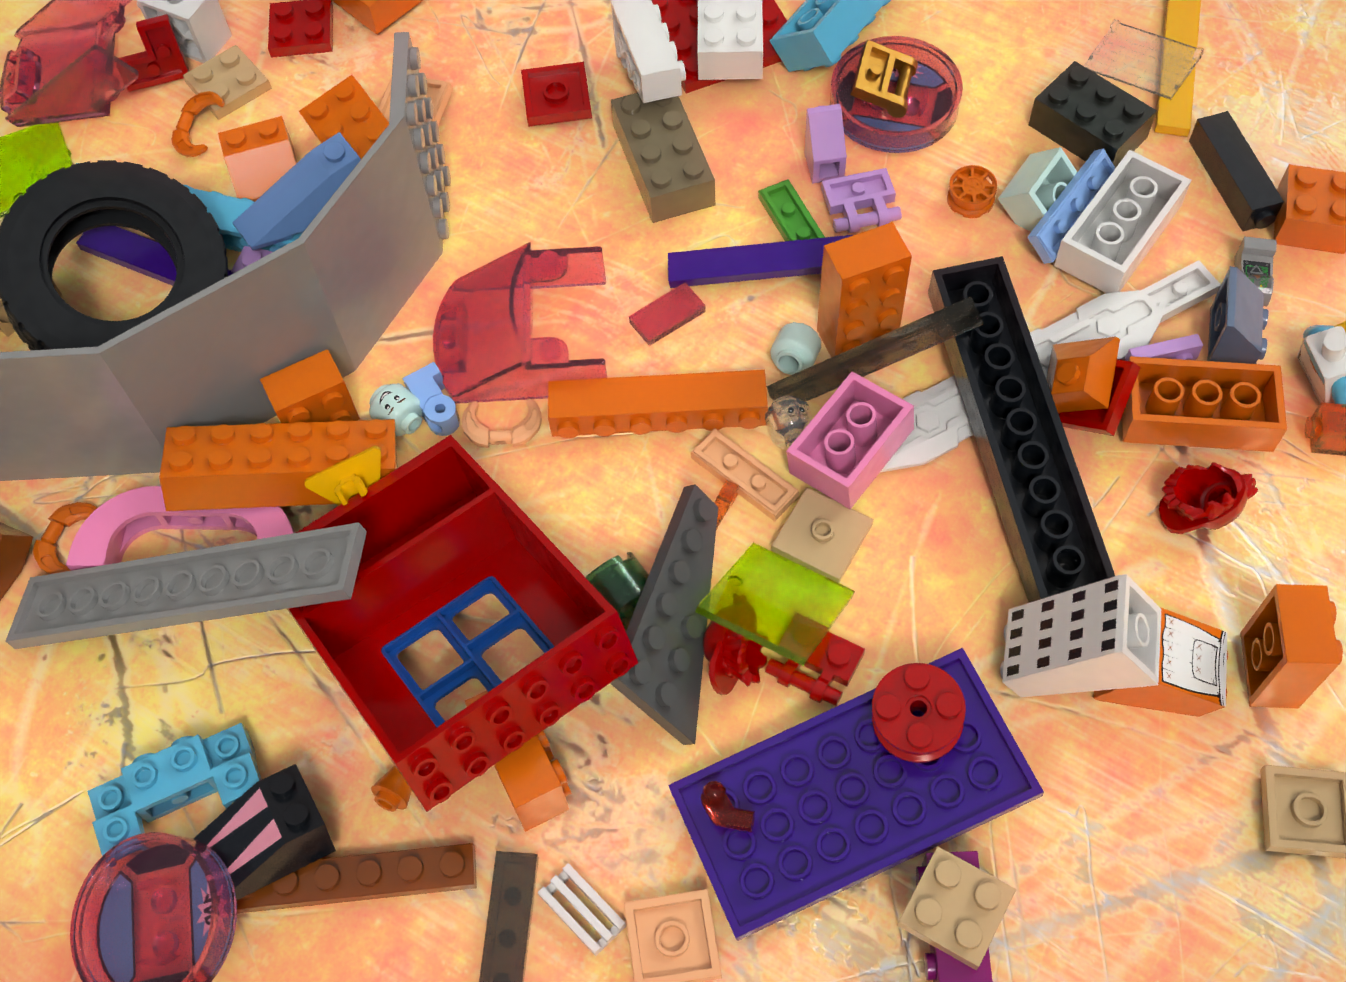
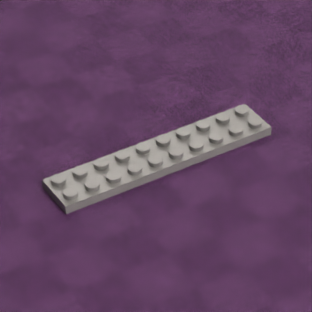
(190, 586)

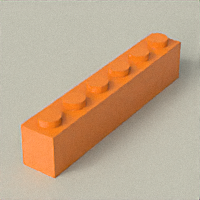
(657, 403)

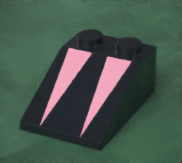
(268, 832)

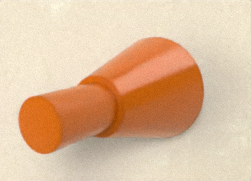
(392, 791)

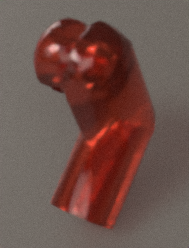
(722, 811)

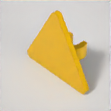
(347, 477)

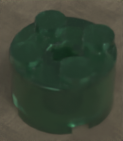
(620, 584)

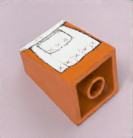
(1189, 670)

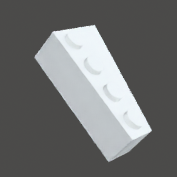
(646, 49)

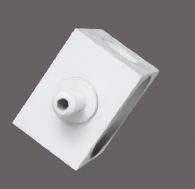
(197, 25)

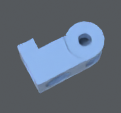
(437, 409)

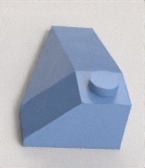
(298, 195)

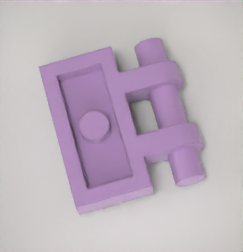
(857, 192)

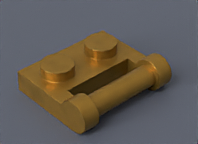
(874, 77)

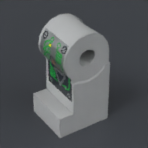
(1256, 262)

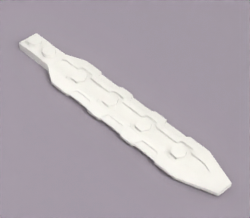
(1128, 315)

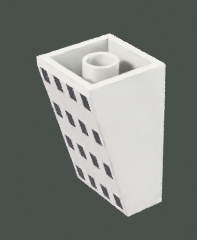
(1083, 640)

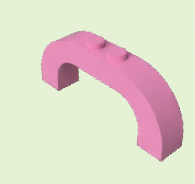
(135, 512)

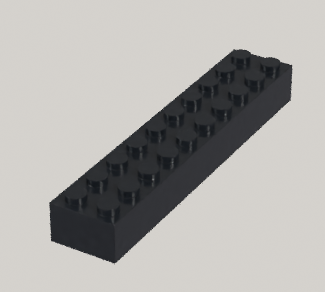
(1020, 435)

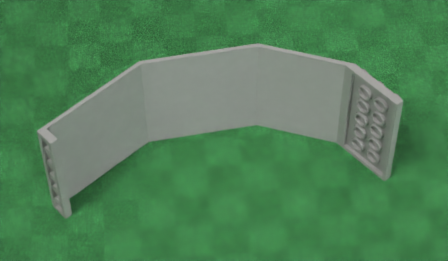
(206, 355)

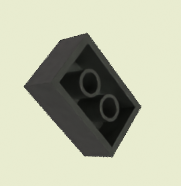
(1091, 114)

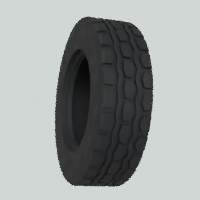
(90, 198)

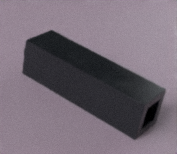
(1236, 171)

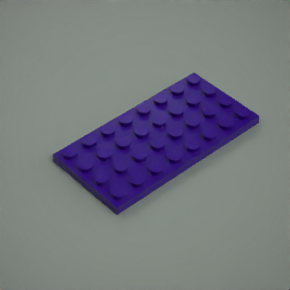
(846, 808)

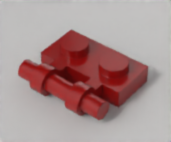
(833, 659)

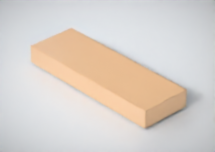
(756, 481)

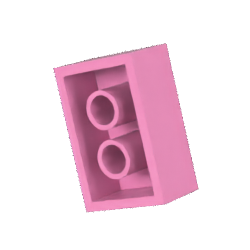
(850, 439)

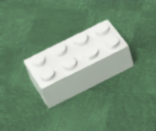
(730, 39)
(1122, 223)

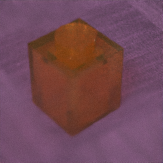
(1327, 429)

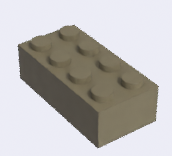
(663, 156)

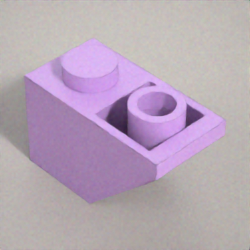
(825, 143)

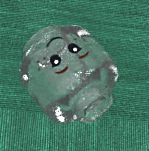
(787, 420)

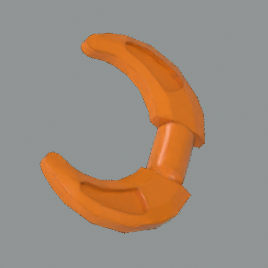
(192, 107)
(45, 550)

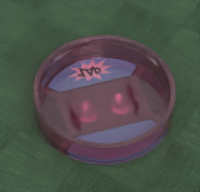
(931, 99)
(154, 913)

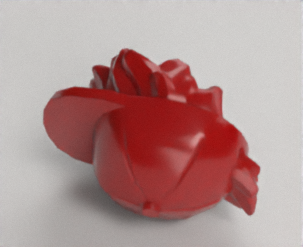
(1204, 497)
(731, 658)

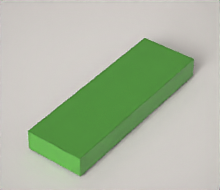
(789, 212)

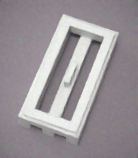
(557, 883)

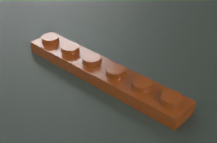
(369, 878)

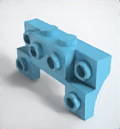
(171, 780)

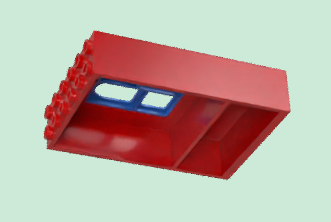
(430, 550)

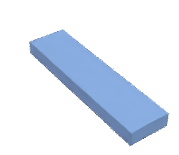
(1070, 205)

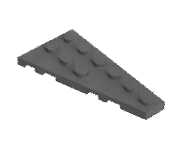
(665, 625)

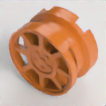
(972, 192)

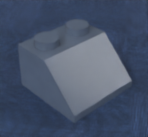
(1237, 321)

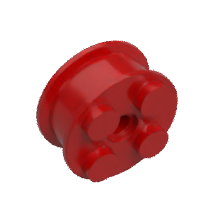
(924, 690)

